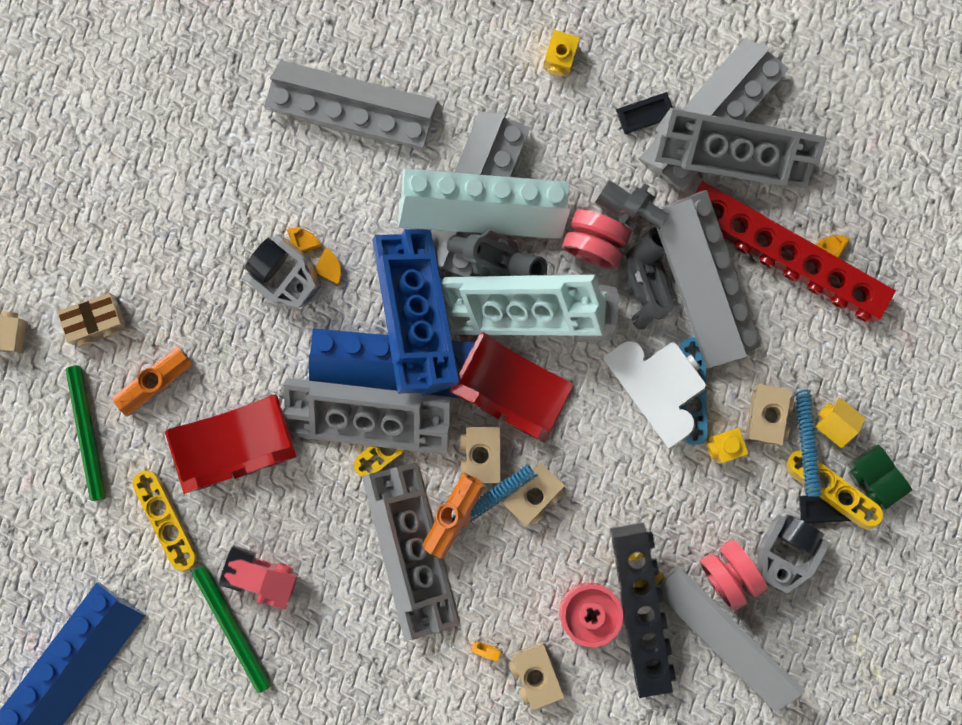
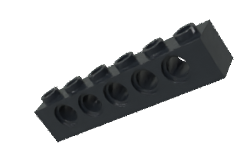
(648, 679)

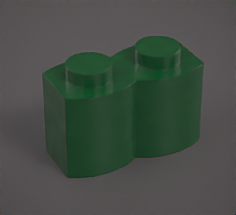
(879, 477)

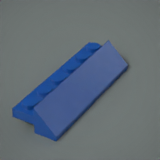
(415, 312)
(363, 359)
(73, 660)

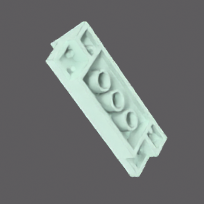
(483, 202)
(525, 305)

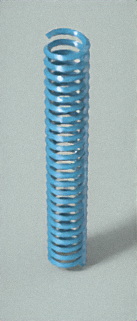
(810, 443)
(501, 490)

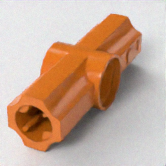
(138, 392)
(462, 502)

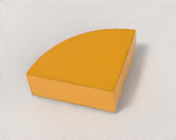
(303, 239)
(833, 244)
(329, 267)
(486, 650)

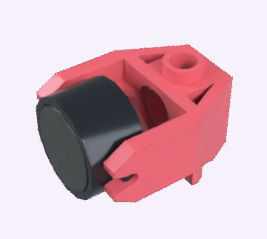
(270, 581)

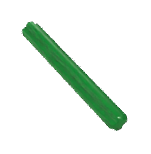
(85, 433)
(231, 629)

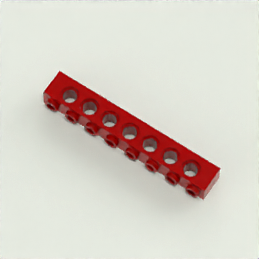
(876, 294)

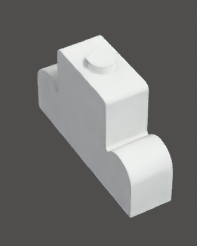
(659, 386)

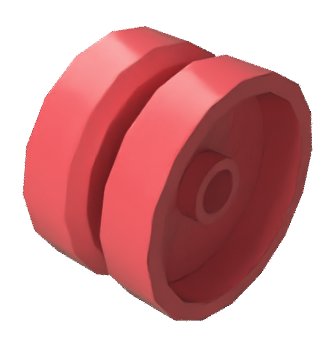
(596, 239)
(732, 575)
(602, 626)

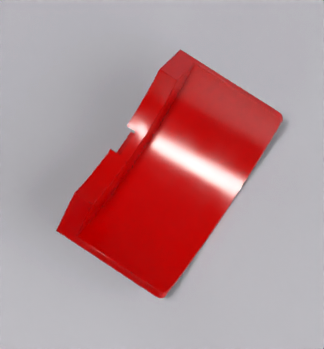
(512, 387)
(230, 444)

